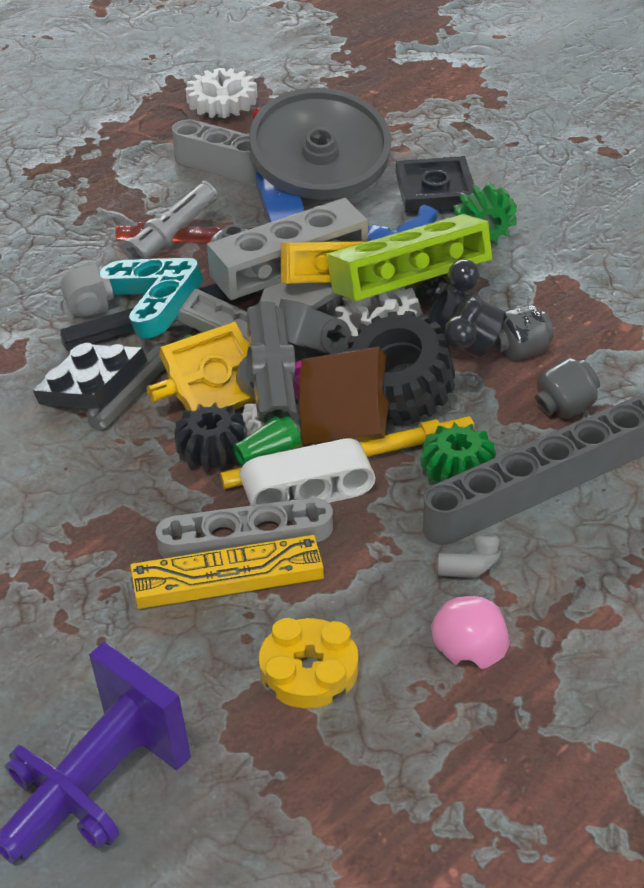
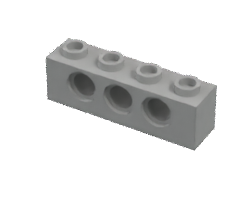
(253, 257)

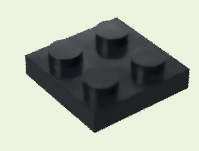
(433, 182)
(90, 375)

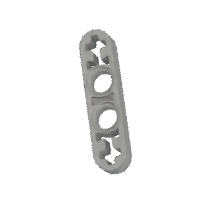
(243, 523)

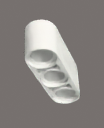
(320, 471)

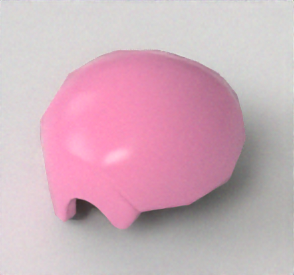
(471, 631)

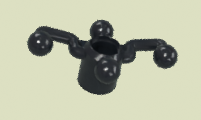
(464, 317)

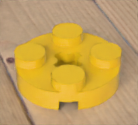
(303, 638)

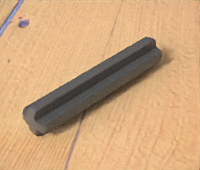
(151, 369)

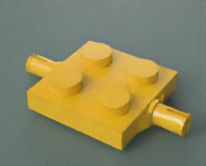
(204, 369)

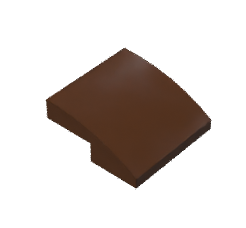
(343, 397)

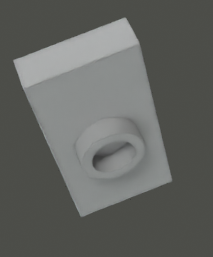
(208, 312)

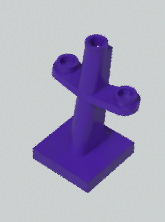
(135, 715)

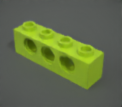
(408, 256)

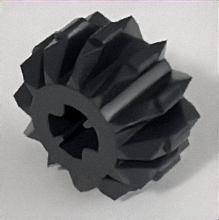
(208, 436)

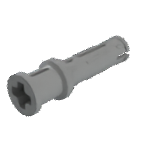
(159, 232)

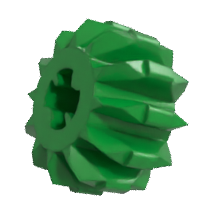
(490, 205)
(454, 451)

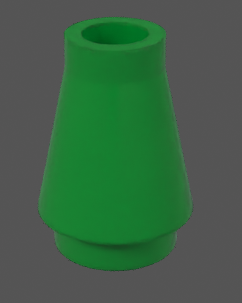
(272, 437)

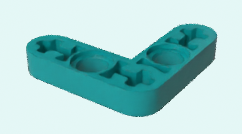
(165, 286)

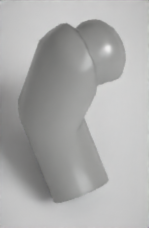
(475, 561)

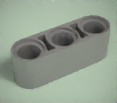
(213, 150)

